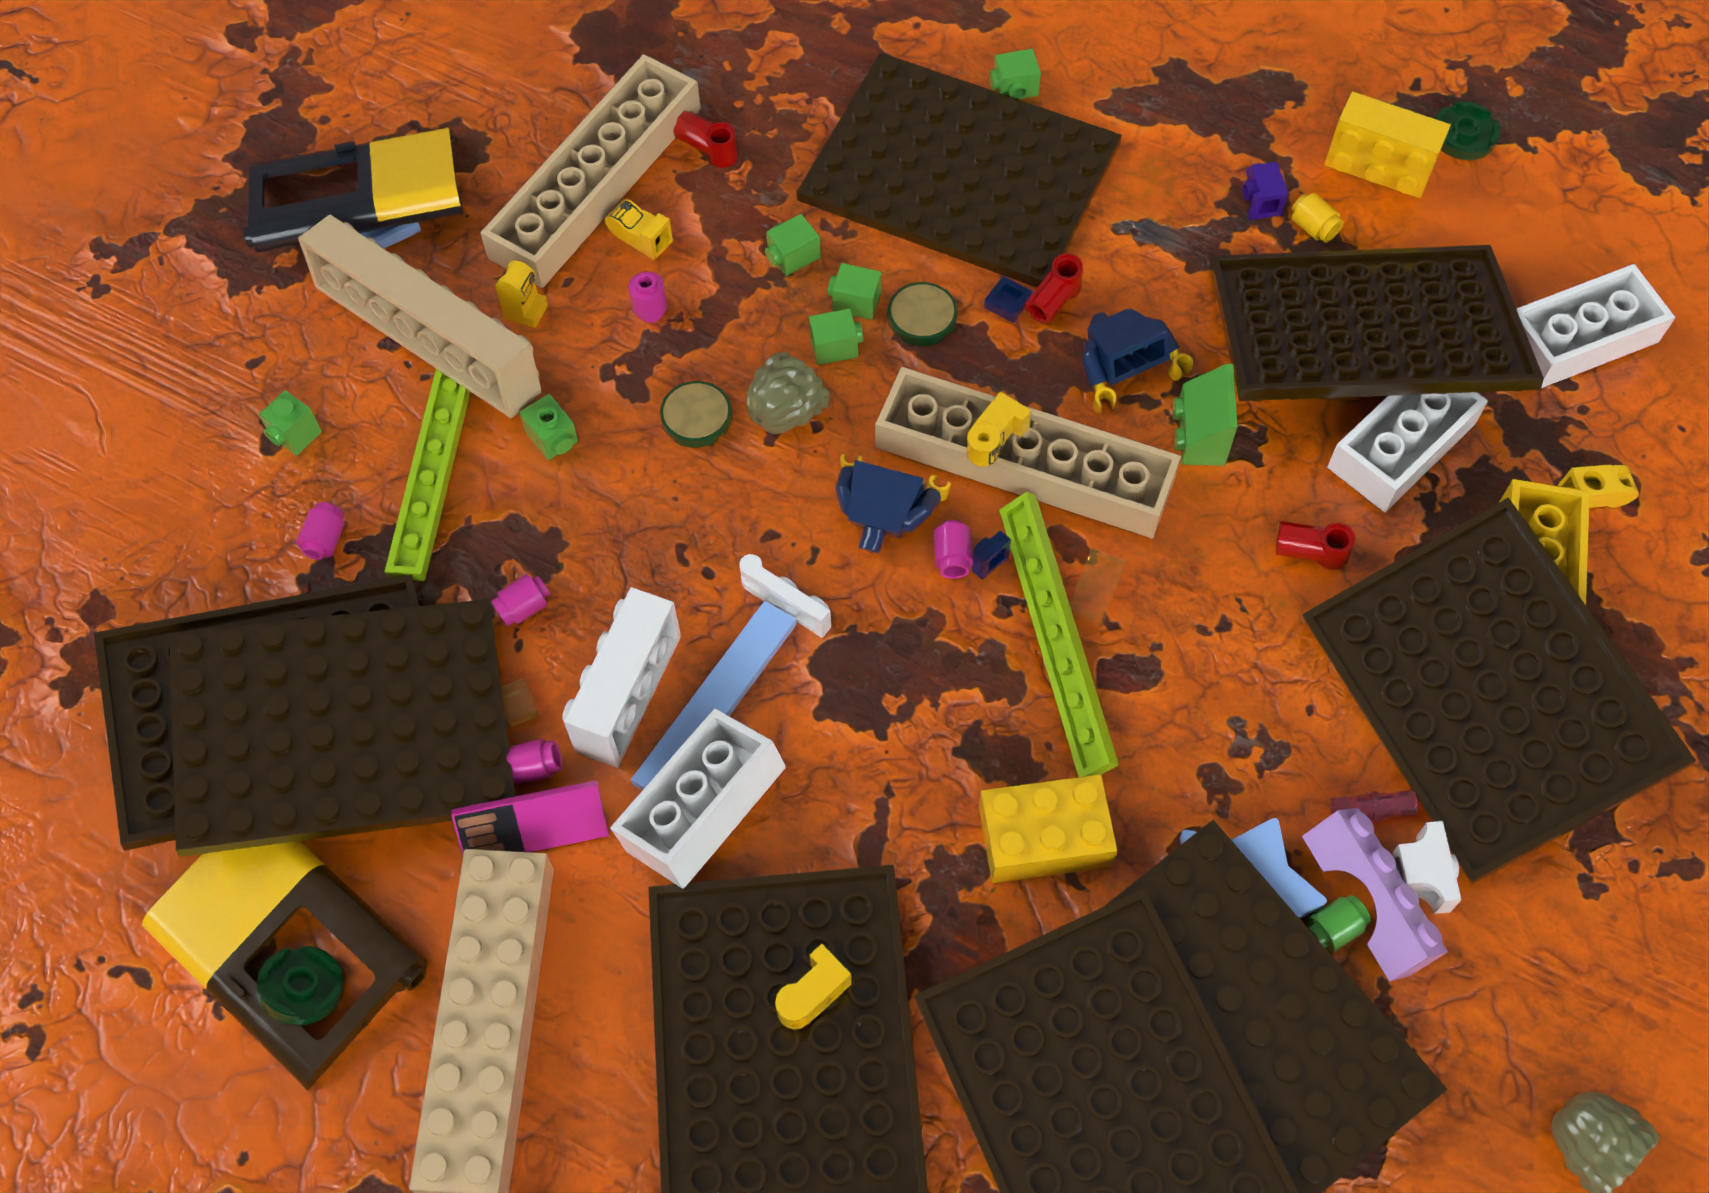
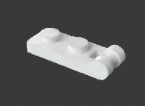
(784, 594)

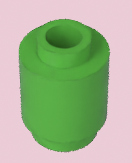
(1339, 922)

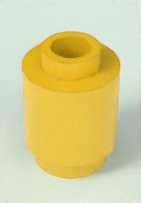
(1316, 217)

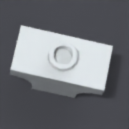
(1430, 868)

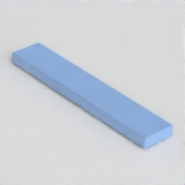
(724, 685)

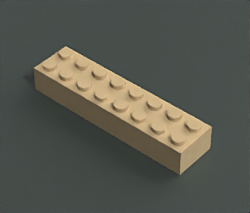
(591, 170)
(422, 315)
(1054, 459)
(483, 1024)

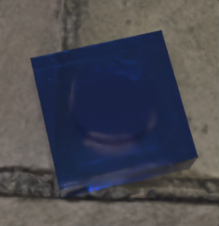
(1007, 299)
(990, 554)

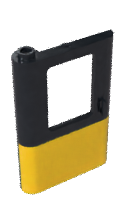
(398, 185)

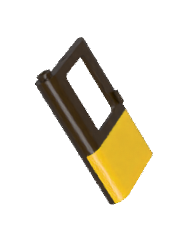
(234, 906)

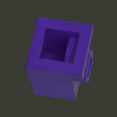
(1265, 190)

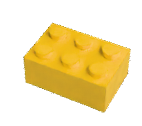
(1386, 144)
(1047, 828)

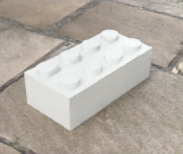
(1594, 323)
(1403, 442)
(622, 677)
(698, 797)

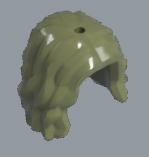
(785, 394)
(1602, 1140)

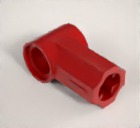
(714, 139)
(1056, 289)
(1312, 543)

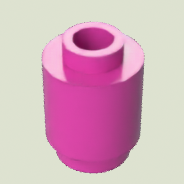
(648, 296)
(321, 531)
(953, 549)
(521, 599)
(534, 760)

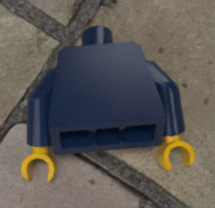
(1125, 347)
(884, 500)

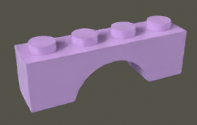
(1403, 934)

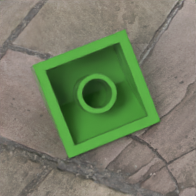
(1206, 418)

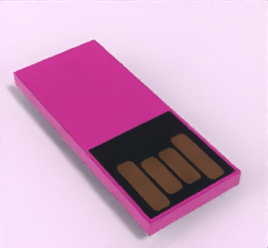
(533, 820)

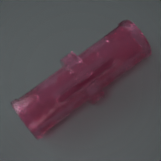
(1379, 805)

